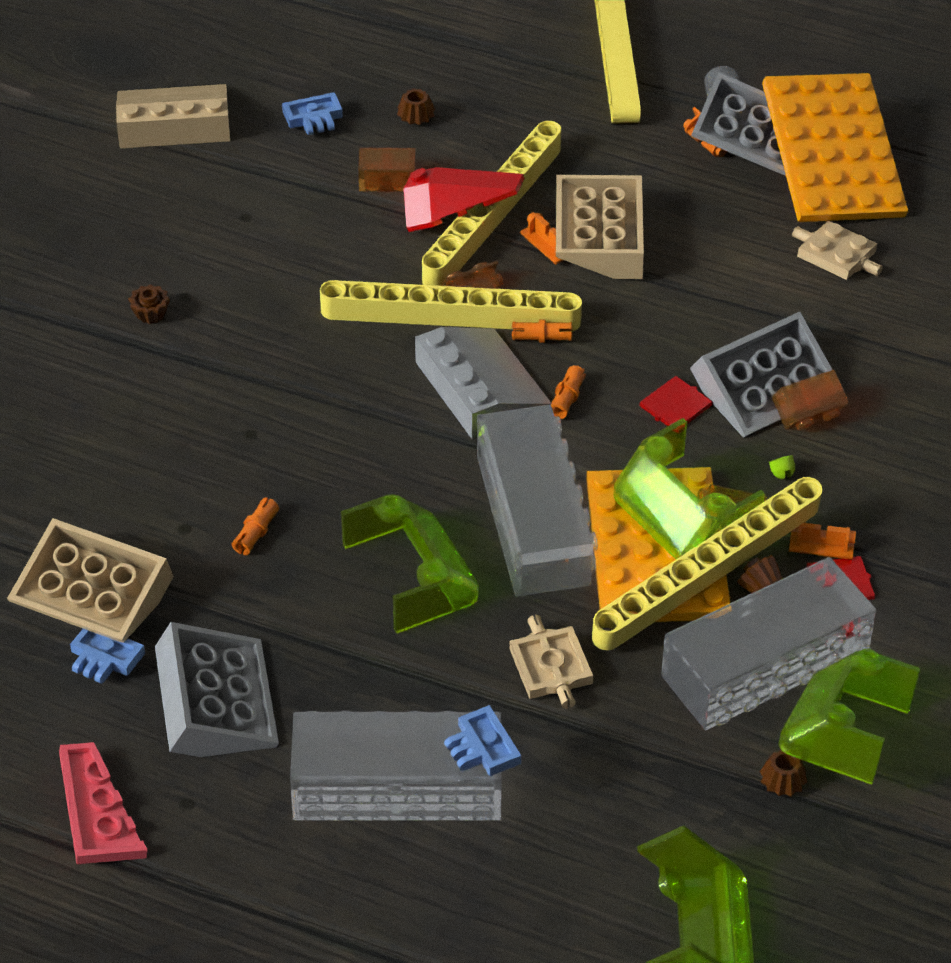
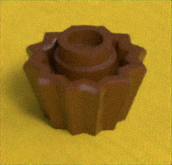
(415, 107)
(149, 303)
(759, 574)
(783, 774)

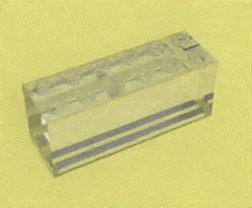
(535, 500)
(766, 643)
(385, 769)

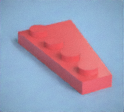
(95, 809)

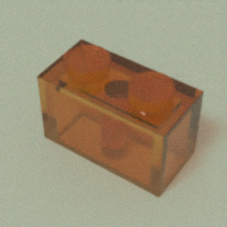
(385, 168)
(810, 400)

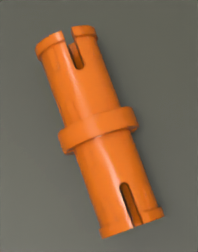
(541, 331)
(567, 391)
(255, 526)

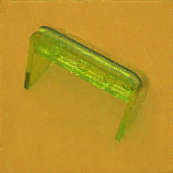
(665, 504)
(443, 575)
(823, 729)
(709, 899)

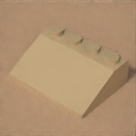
(172, 116)
(601, 223)
(91, 581)

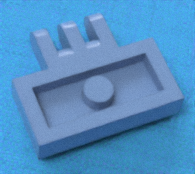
(313, 112)
(102, 655)
(483, 742)

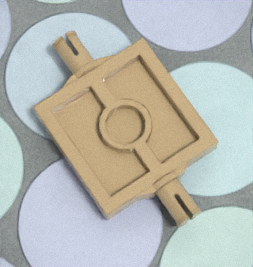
(837, 250)
(551, 662)

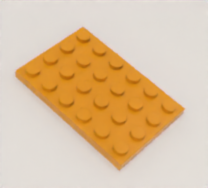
(834, 147)
(631, 555)

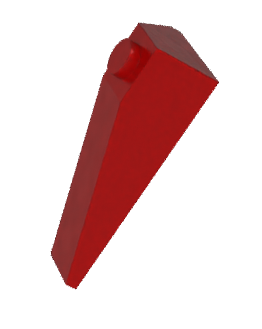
(444, 191)

